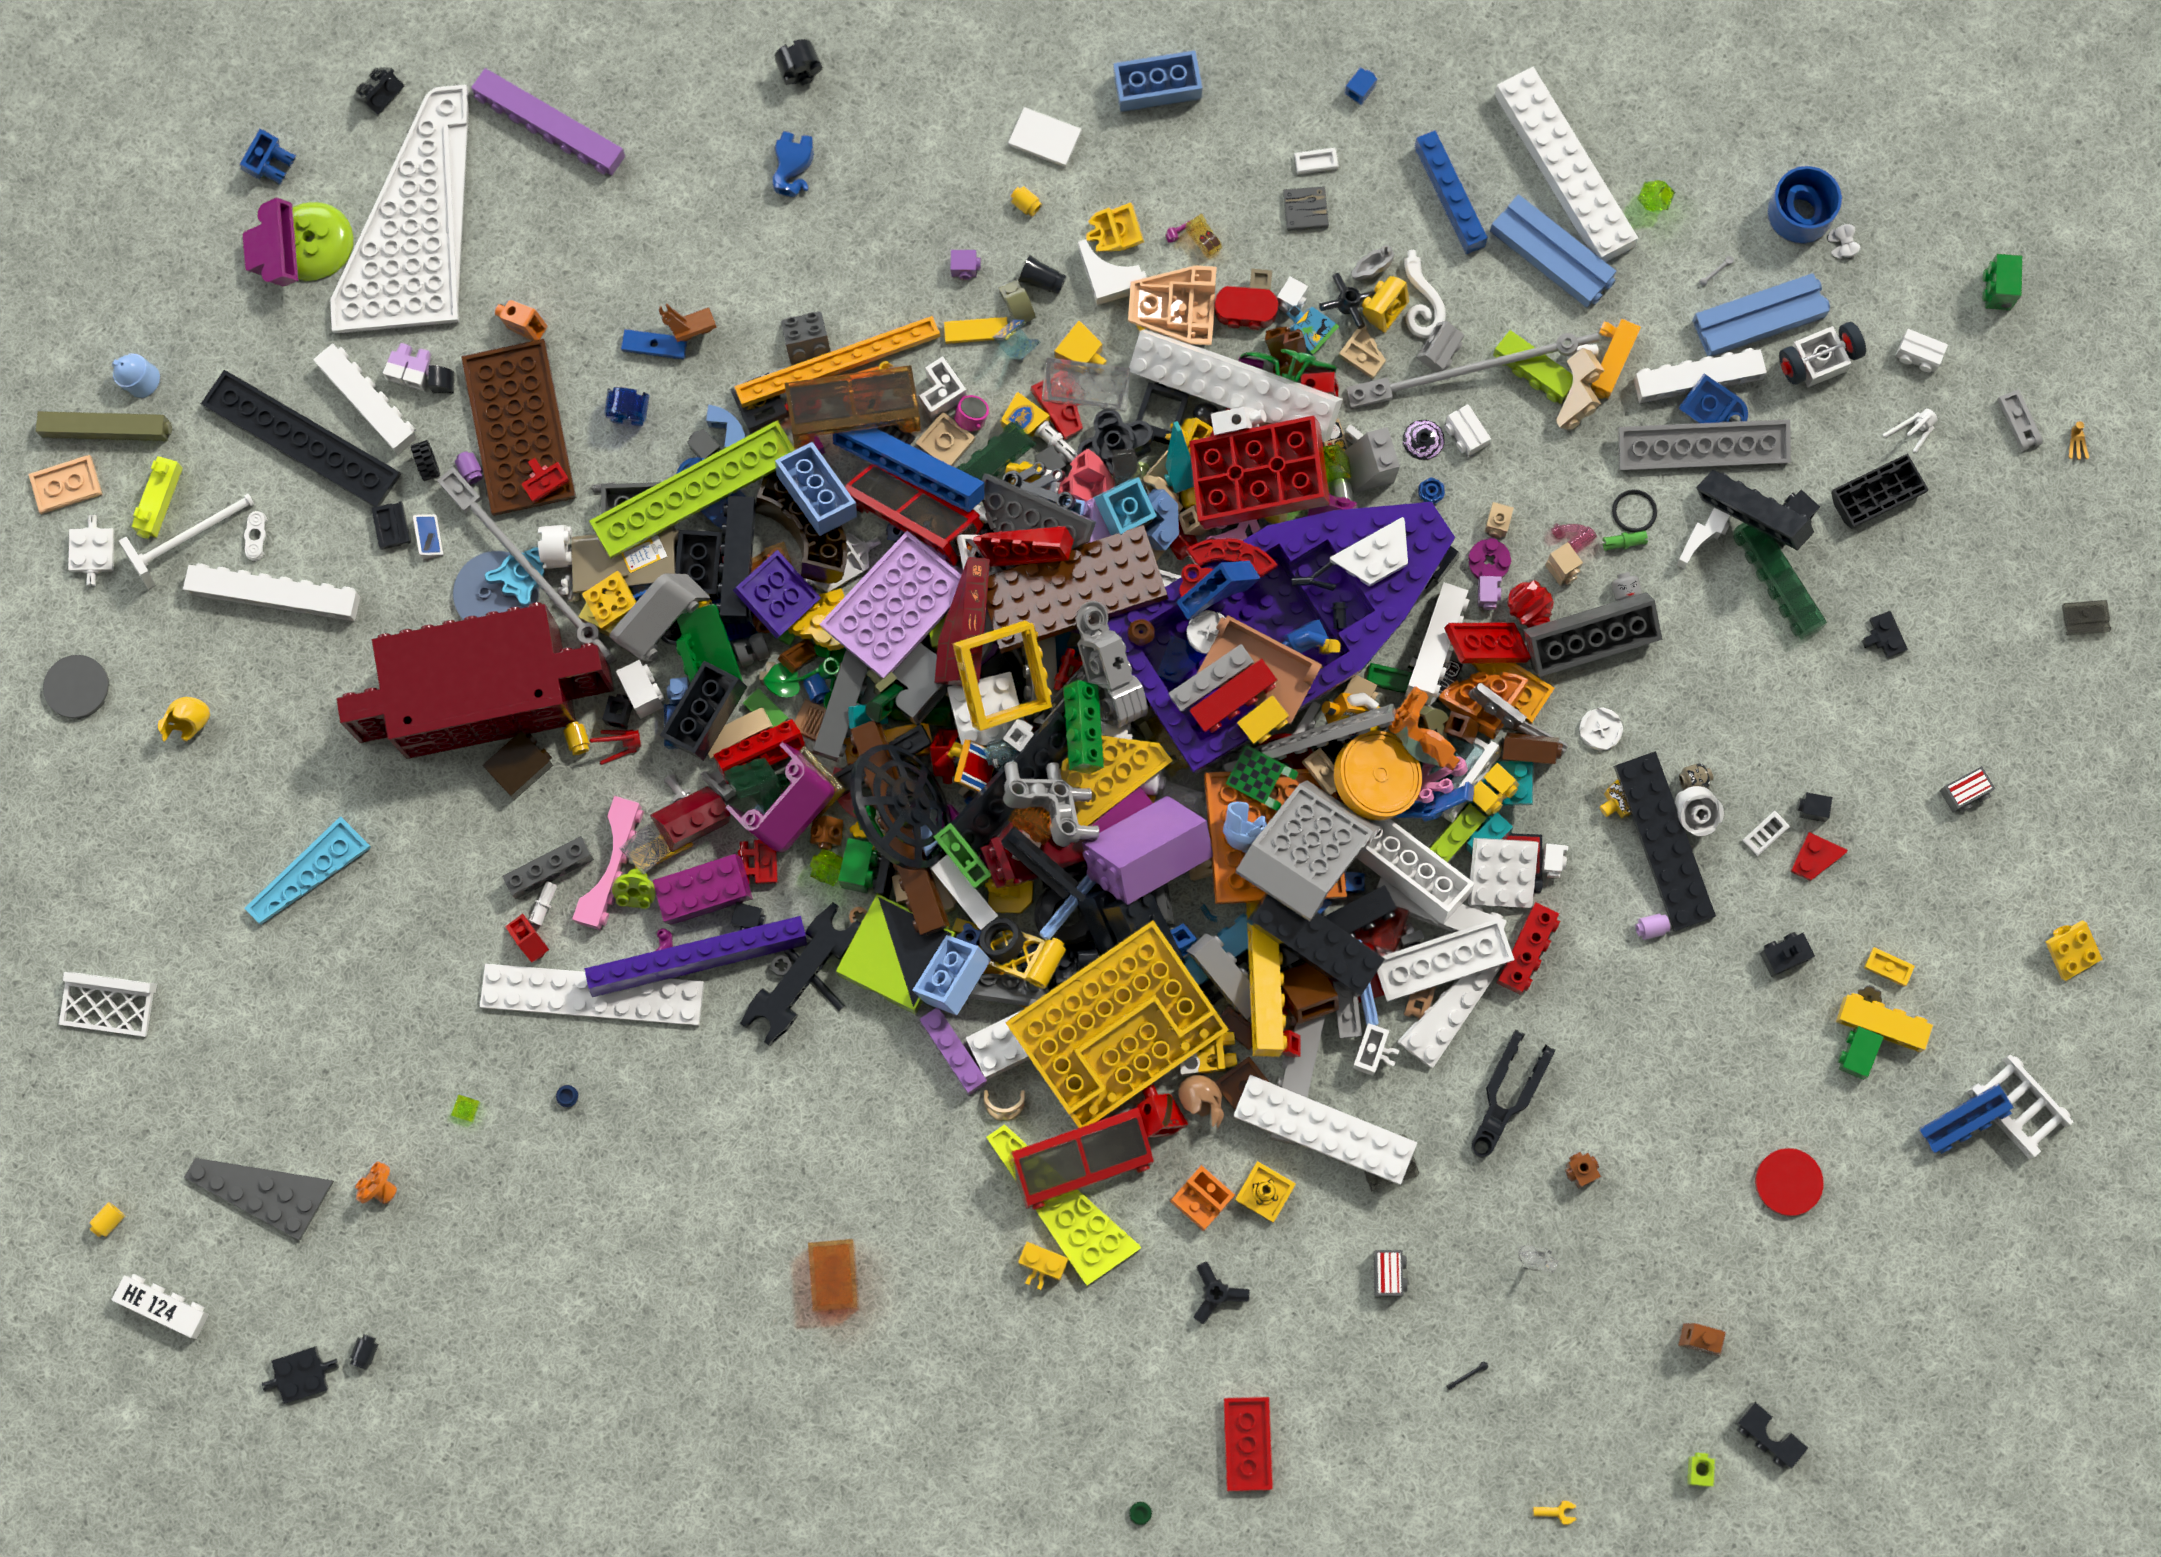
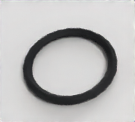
(1634, 530)

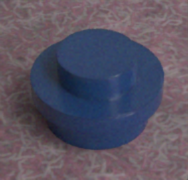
(567, 1096)

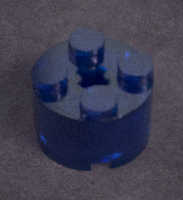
(626, 405)

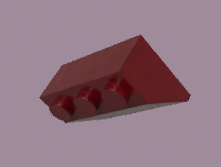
(691, 818)

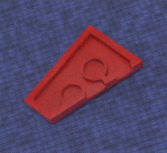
(1063, 416)

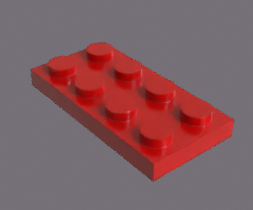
(1487, 643)
(1248, 1443)

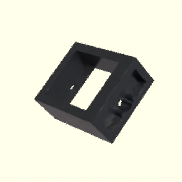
(1160, 389)

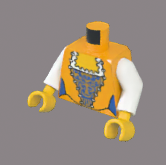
(1346, 706)

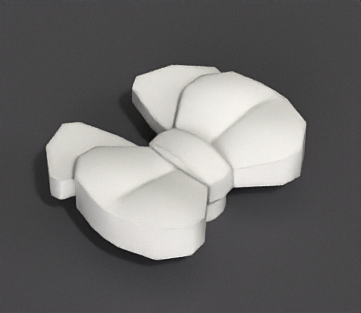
(1845, 235)

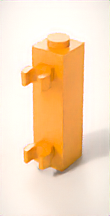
(1616, 355)

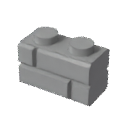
(1441, 346)

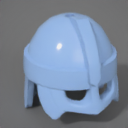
(136, 375)
(1238, 830)

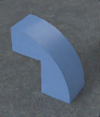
(721, 418)

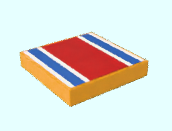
(973, 768)

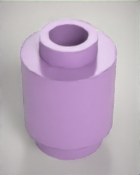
(1652, 926)

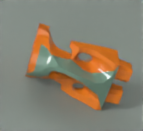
(1421, 743)

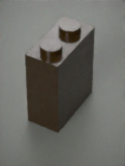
(518, 764)

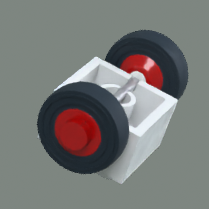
(1822, 355)

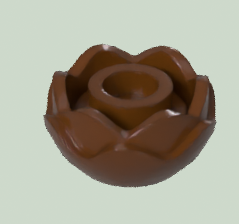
(1137, 638)

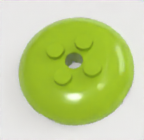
(331, 243)

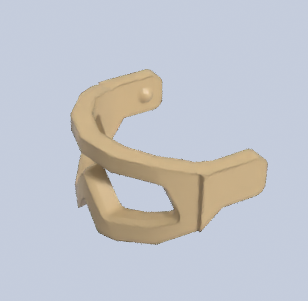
(1004, 1112)

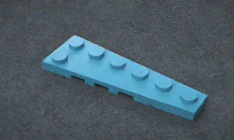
(321, 860)

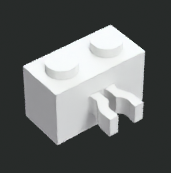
(1371, 1050)

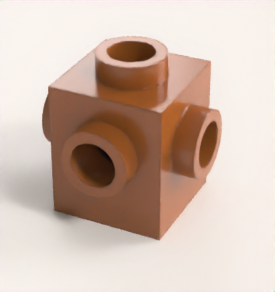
(826, 832)
(1579, 1177)

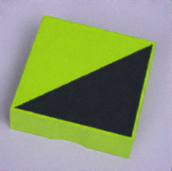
(890, 954)

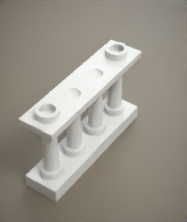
(2013, 1127)

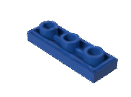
(641, 343)

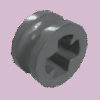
(776, 961)

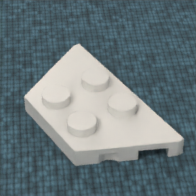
(1376, 555)

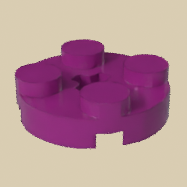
(1489, 548)

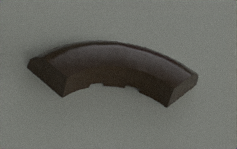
(822, 555)

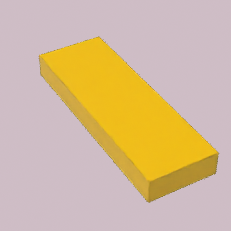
(973, 330)

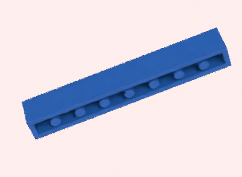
(913, 466)

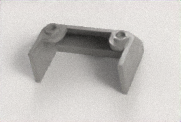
(655, 613)

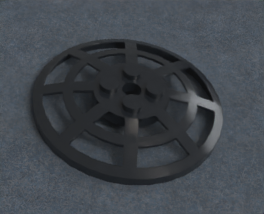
(897, 798)

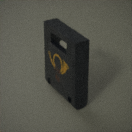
(752, 410)

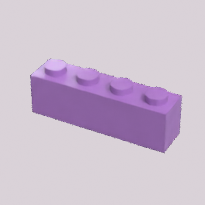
(953, 1051)

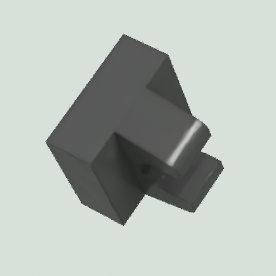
(1411, 937)

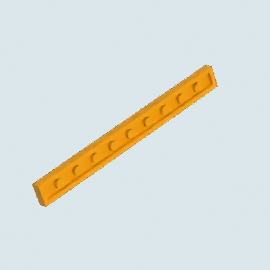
(839, 360)

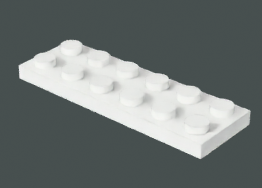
(1444, 959)

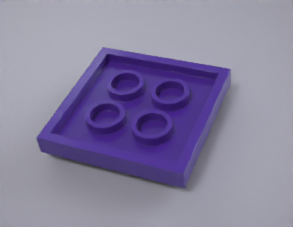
(776, 594)

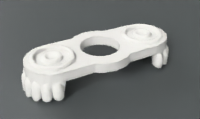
(253, 548)

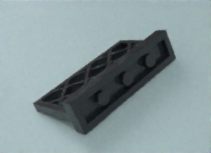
(1041, 864)

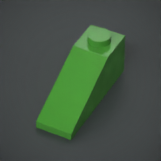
(963, 856)

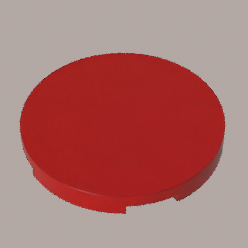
(1789, 1182)

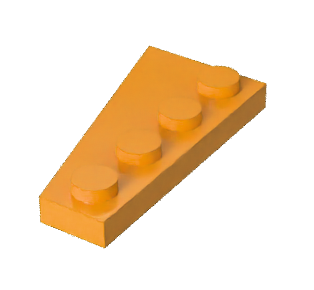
(1534, 694)

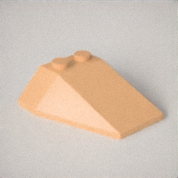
(1176, 304)

